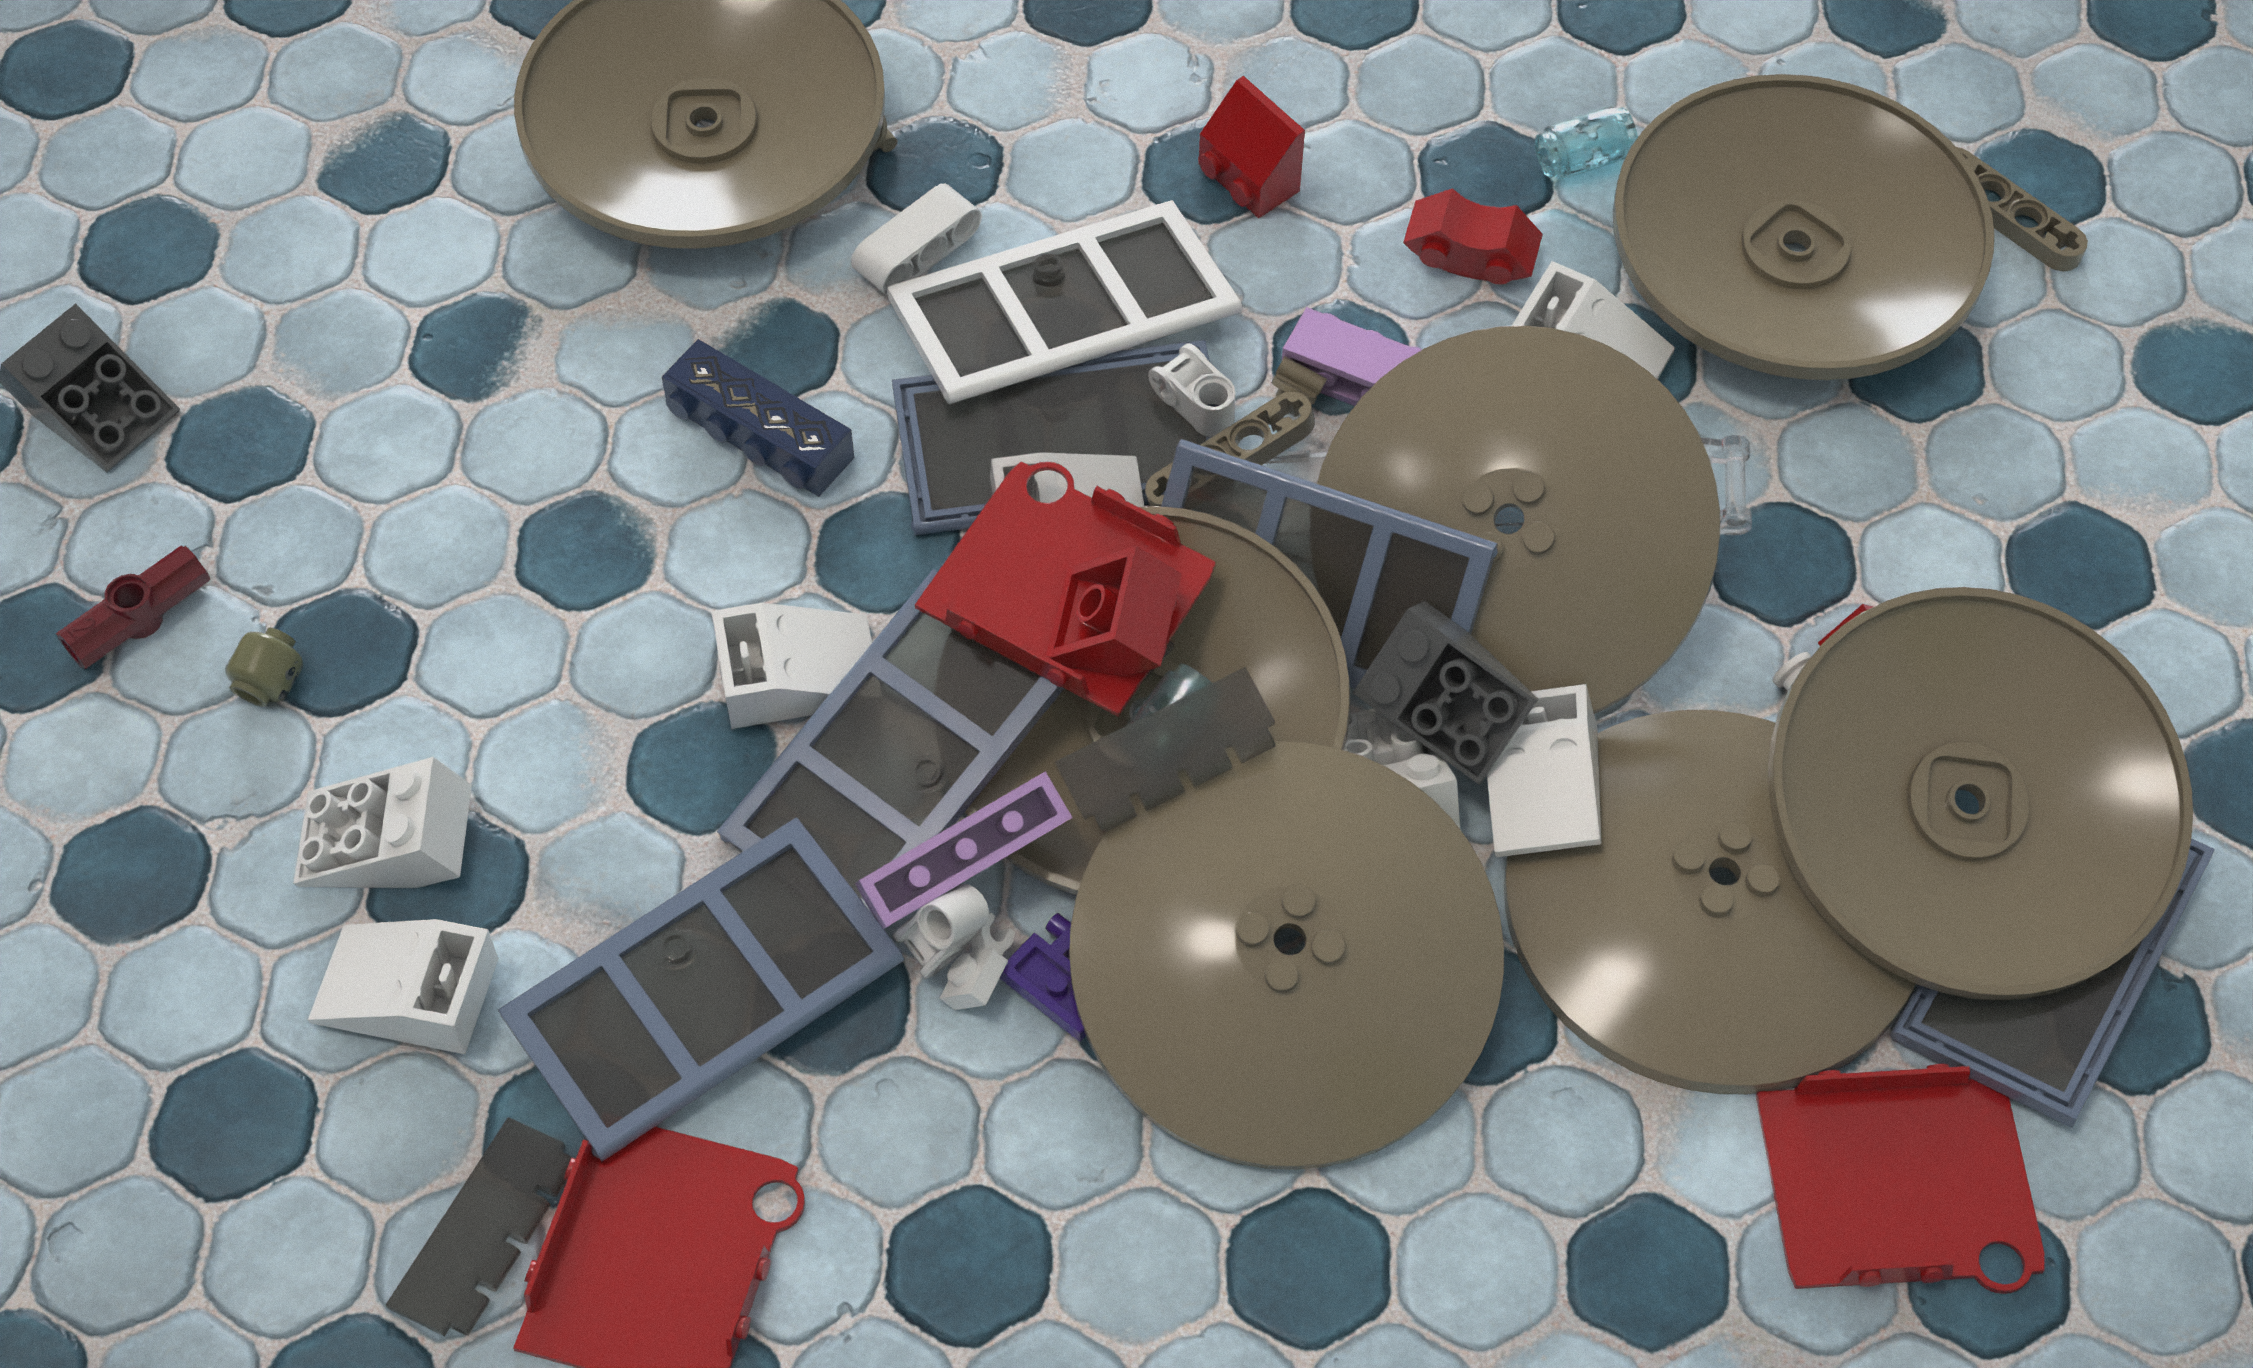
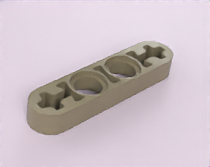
(2018, 202)
(1256, 423)

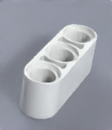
(916, 238)

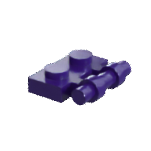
(1044, 976)

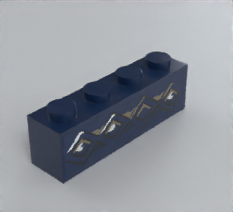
(758, 418)

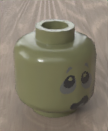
(264, 667)

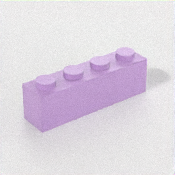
(1343, 354)
(963, 850)

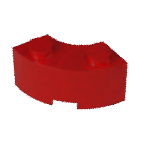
(1473, 238)

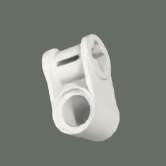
(1190, 385)
(944, 928)

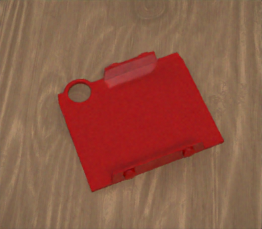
(1013, 563)
(1897, 1178)
(653, 1255)

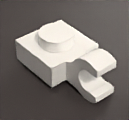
(977, 972)

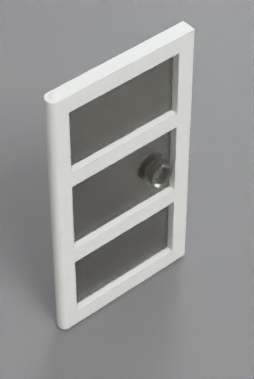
(1062, 301)

